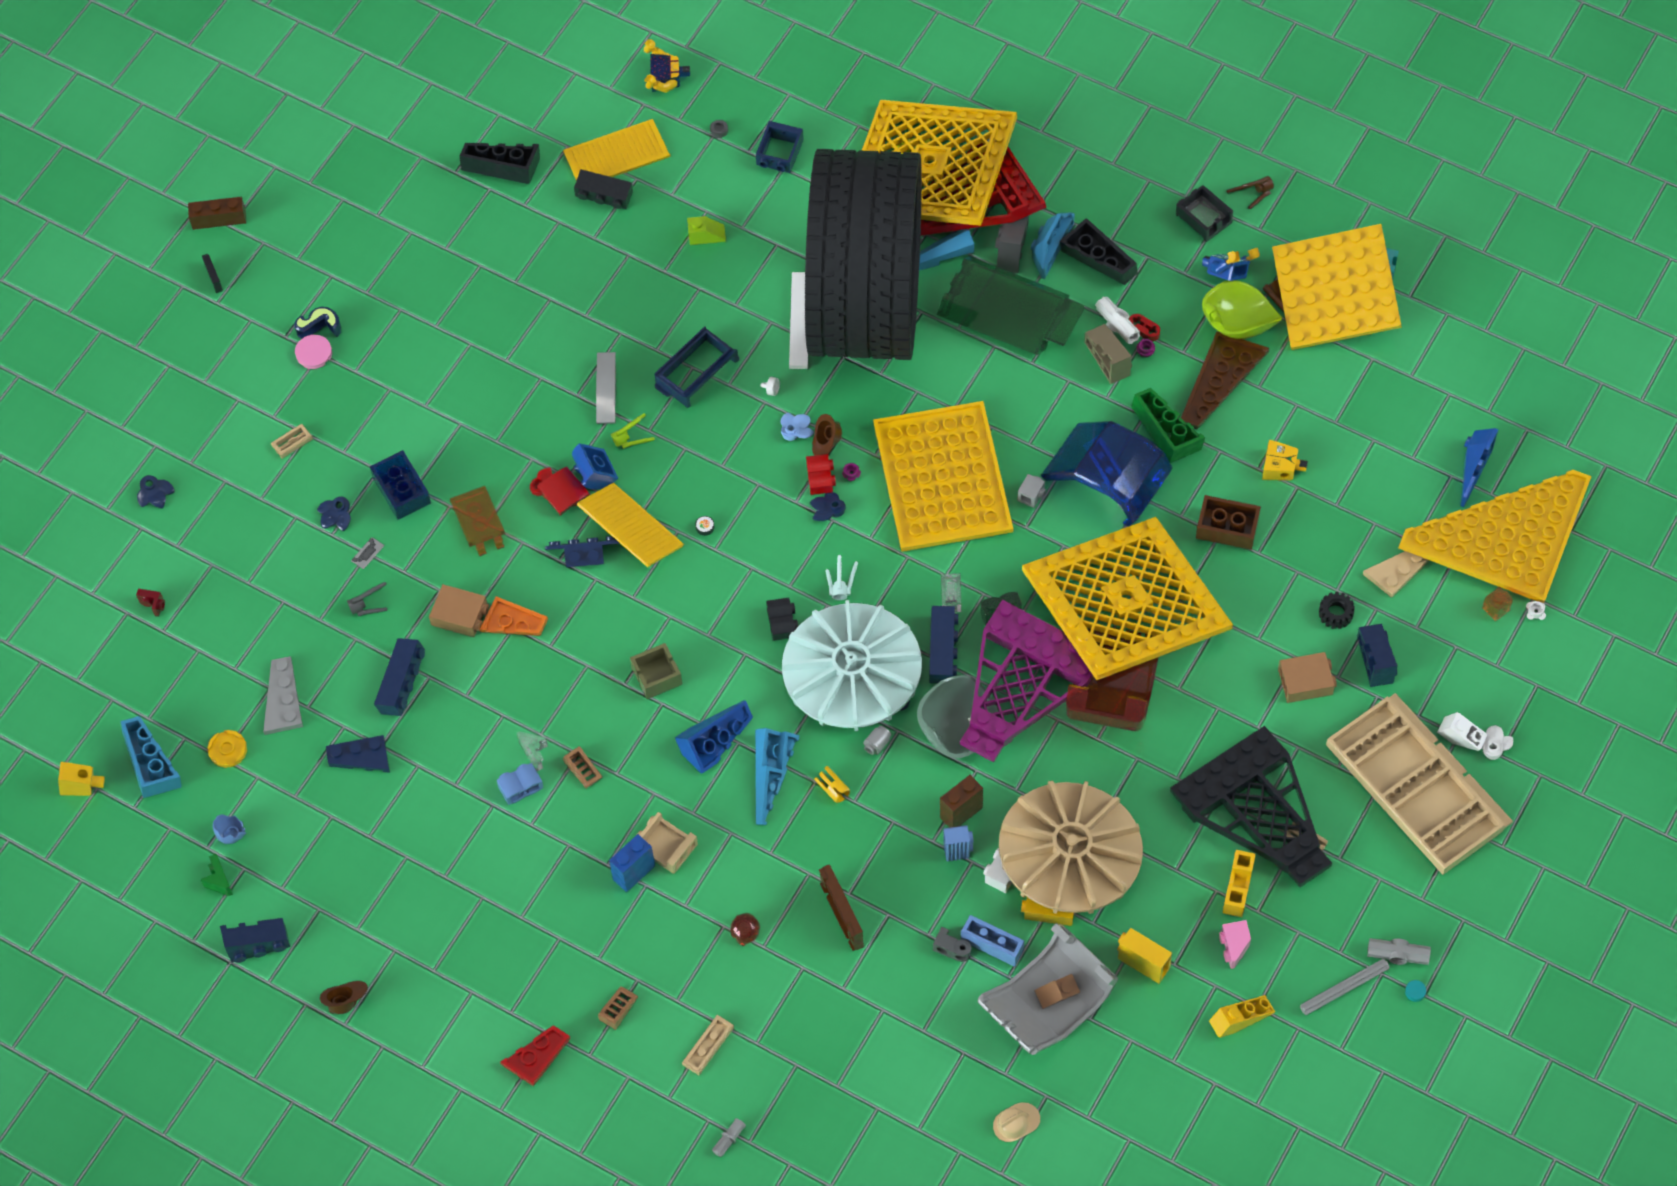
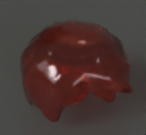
(745, 928)

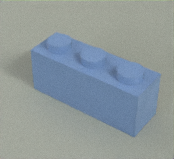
(992, 940)

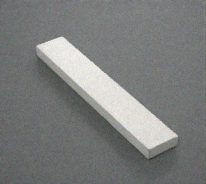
(798, 352)

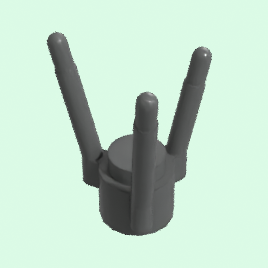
(357, 603)

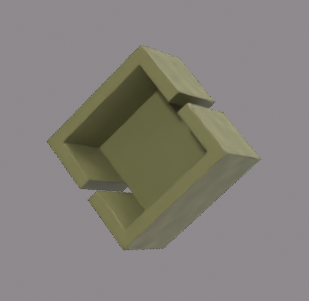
(654, 671)

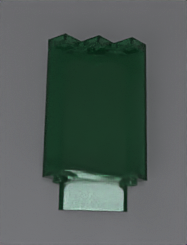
(1009, 307)

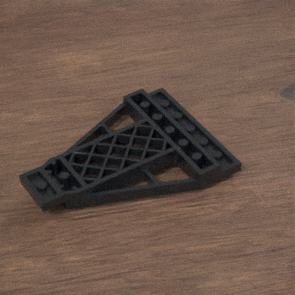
(1241, 769)

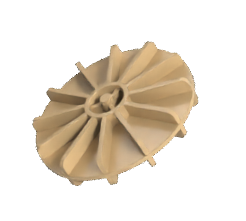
(1070, 847)

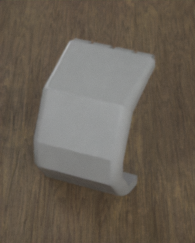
(1019, 1010)

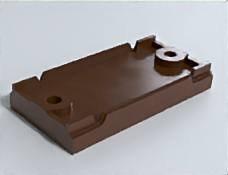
(841, 908)

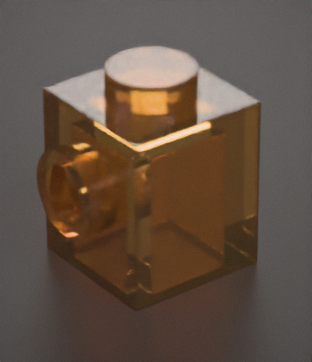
(1497, 603)

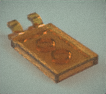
(478, 519)

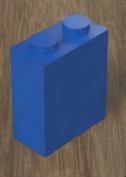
(632, 863)

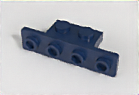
(583, 553)

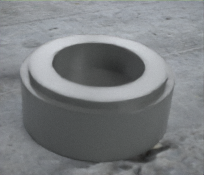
(719, 128)

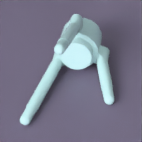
(840, 590)

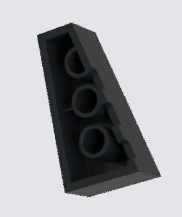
(501, 161)
(1096, 250)

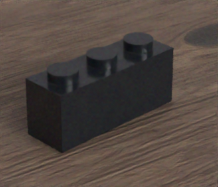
(603, 189)

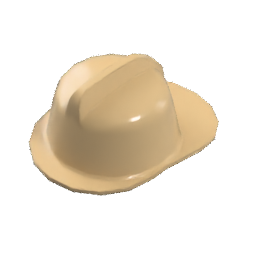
(1016, 1122)

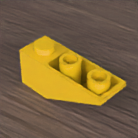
(1240, 1015)

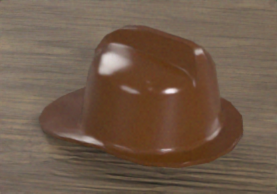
(826, 435)
(344, 997)

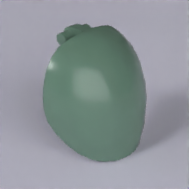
(946, 713)

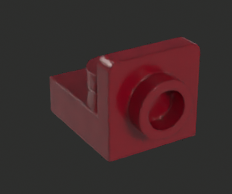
(151, 598)

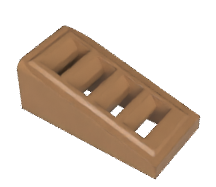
(588, 764)
(615, 1022)

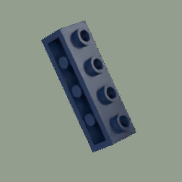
(942, 643)
(399, 677)

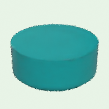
(1415, 991)

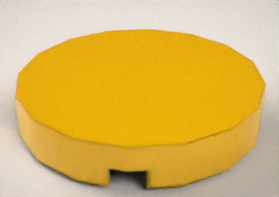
(227, 748)

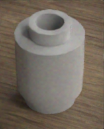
(877, 740)

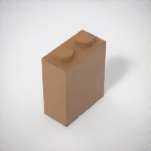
(458, 610)
(1306, 677)

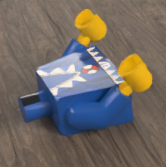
(1229, 266)

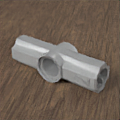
(1399, 951)

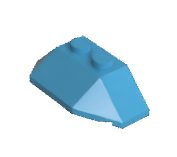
(1048, 242)

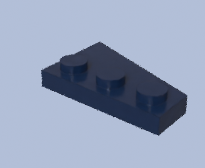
(362, 753)

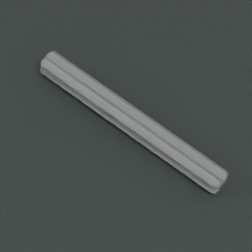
(1344, 986)

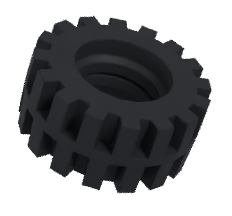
(1336, 600)

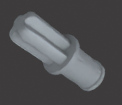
(728, 1137)

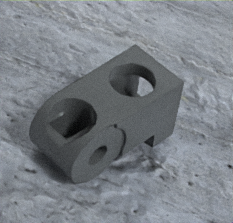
(951, 947)

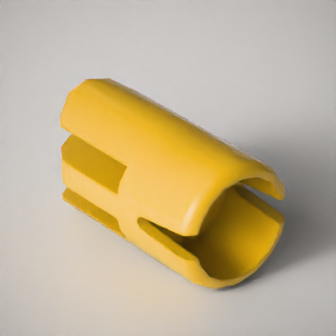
(834, 787)

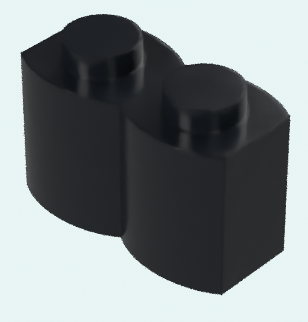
(781, 618)

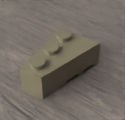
(1109, 353)

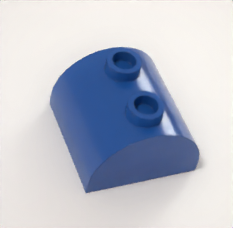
(593, 466)

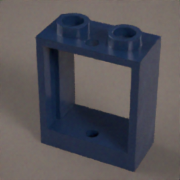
(784, 133)

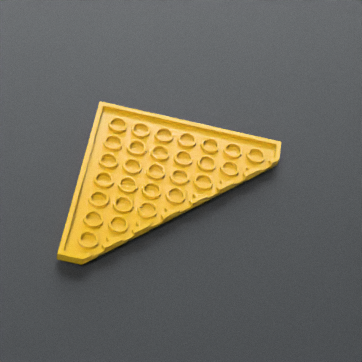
(1508, 539)

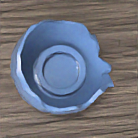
(228, 829)

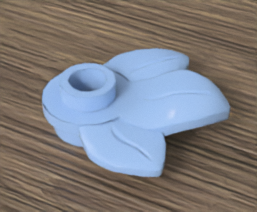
(795, 426)

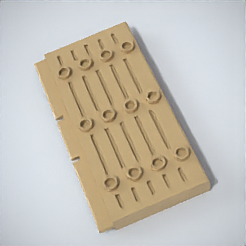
(1418, 783)

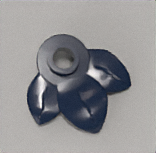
(154, 494)
(827, 506)
(334, 515)

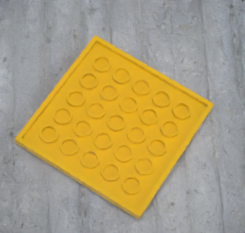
(1336, 287)

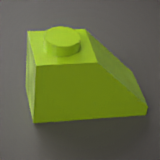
(705, 230)

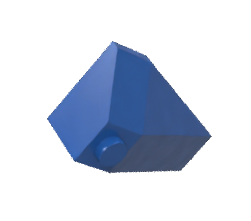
(1476, 456)
(710, 738)

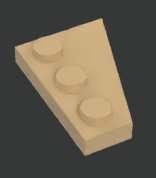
(1395, 572)

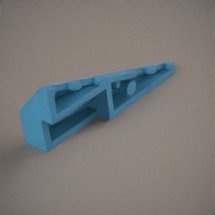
(948, 247)
(772, 755)

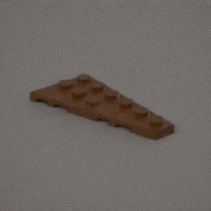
(1222, 371)

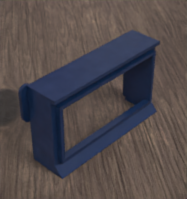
(668, 388)

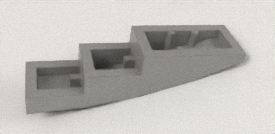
(606, 388)

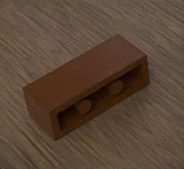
(217, 213)

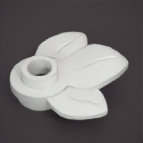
(1496, 743)

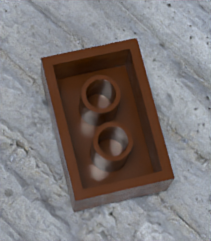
(1228, 522)

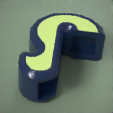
(317, 320)

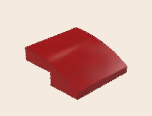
(563, 490)

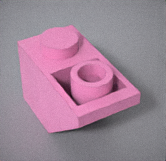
(1236, 941)

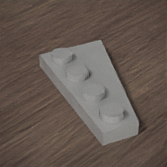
(282, 698)

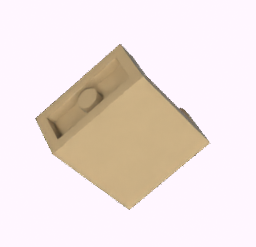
(668, 842)

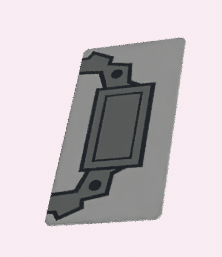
(367, 553)

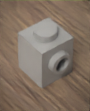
(1031, 490)

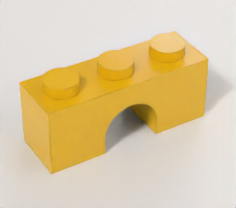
(1239, 883)

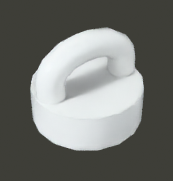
(772, 386)

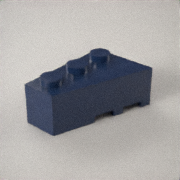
(1377, 655)
(255, 940)

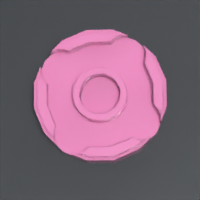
(313, 351)

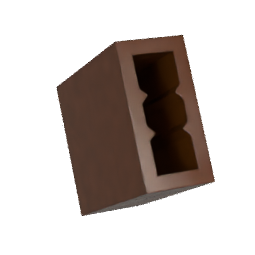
(961, 802)

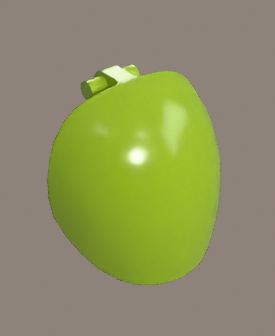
(1239, 310)

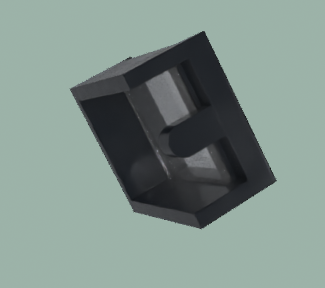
(1204, 212)

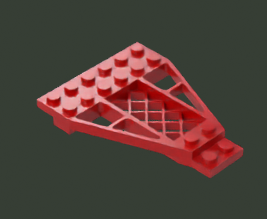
(1011, 189)

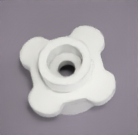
(1536, 605)

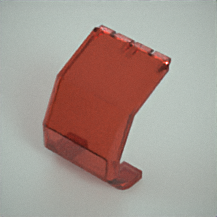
(1115, 699)

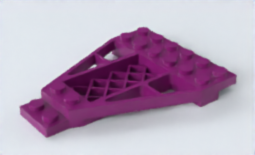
(1034, 642)

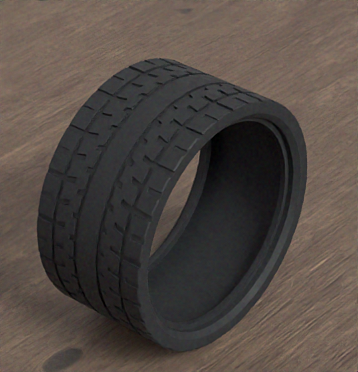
(863, 254)

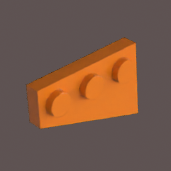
(511, 618)

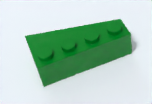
(1166, 426)

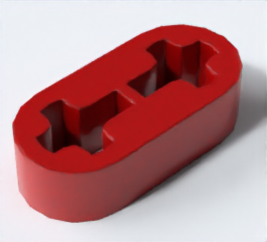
(1145, 326)

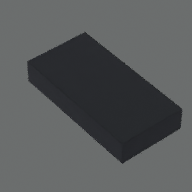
(212, 273)

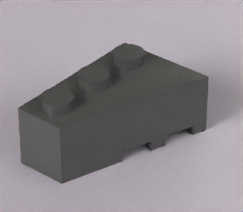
(1010, 243)

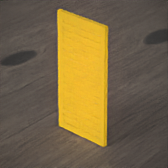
(618, 151)
(630, 524)

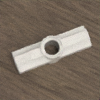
(1117, 320)

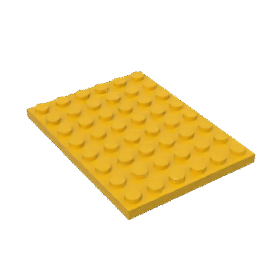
(942, 476)

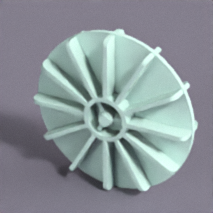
(851, 665)

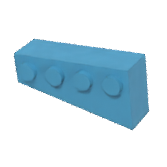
(150, 764)

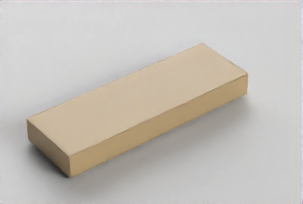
(708, 1045)

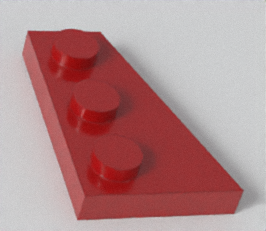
(535, 1058)

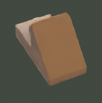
(1057, 991)

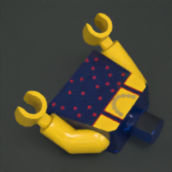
(664, 69)

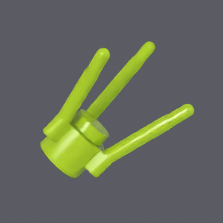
(621, 436)

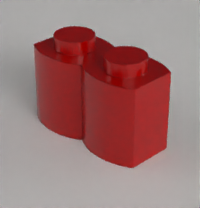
(819, 474)

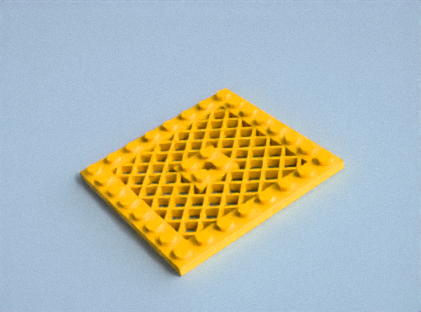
(1000, 128)
(1106, 662)

